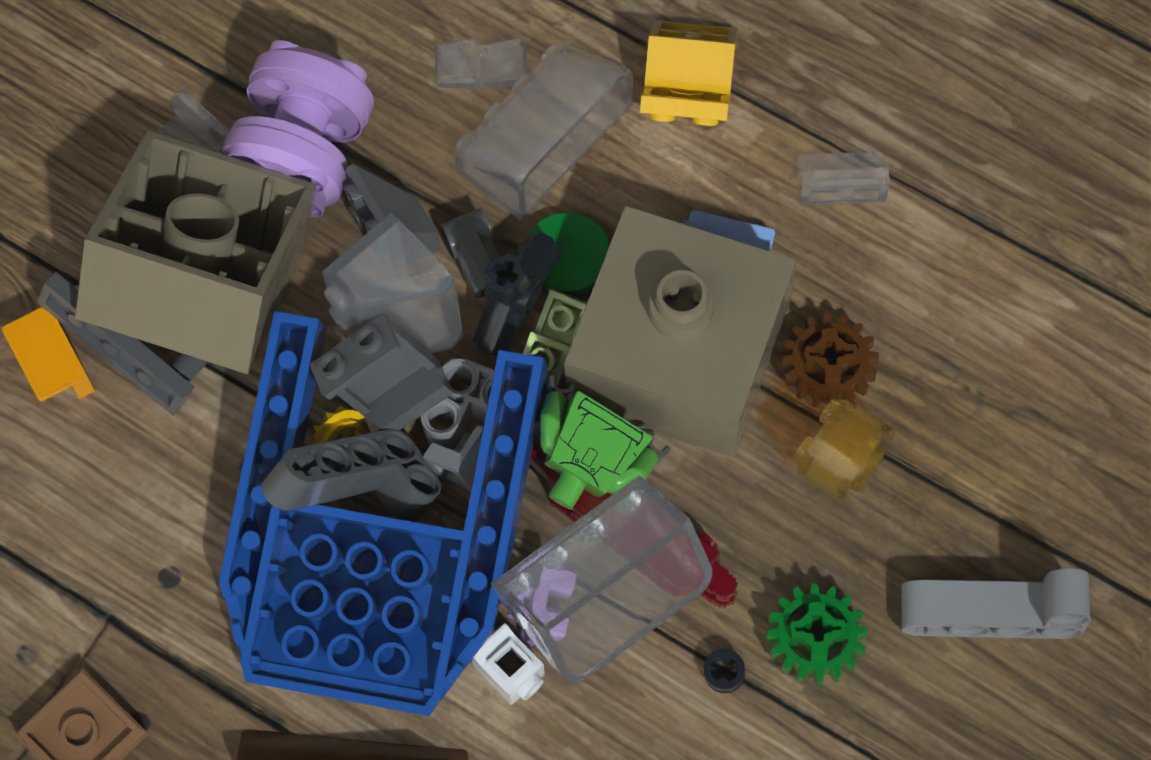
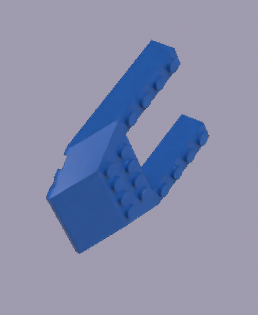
(360, 598)

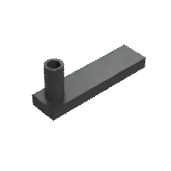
(162, 382)

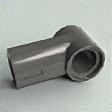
(471, 243)

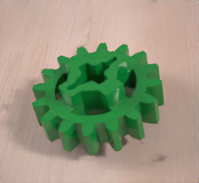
(799, 637)

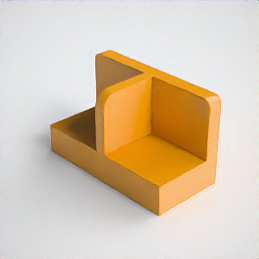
(46, 355)

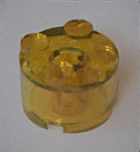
(843, 450)

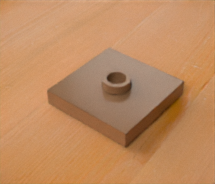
(81, 725)

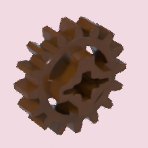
(832, 343)

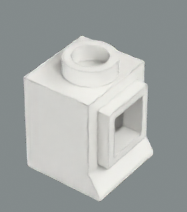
(524, 681)

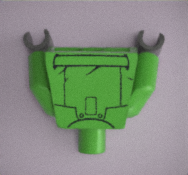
(591, 446)

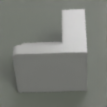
(459, 464)

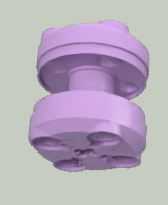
(305, 106)

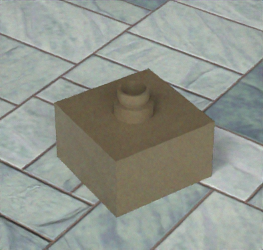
(194, 251)
(680, 330)

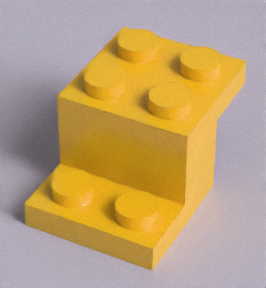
(689, 72)

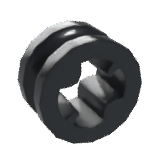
(726, 657)

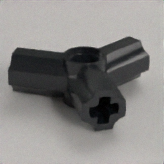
(513, 291)

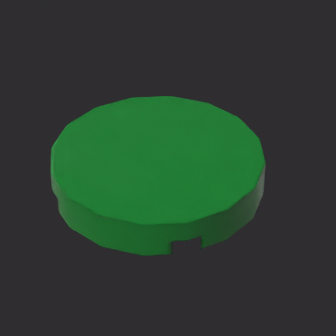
(582, 252)

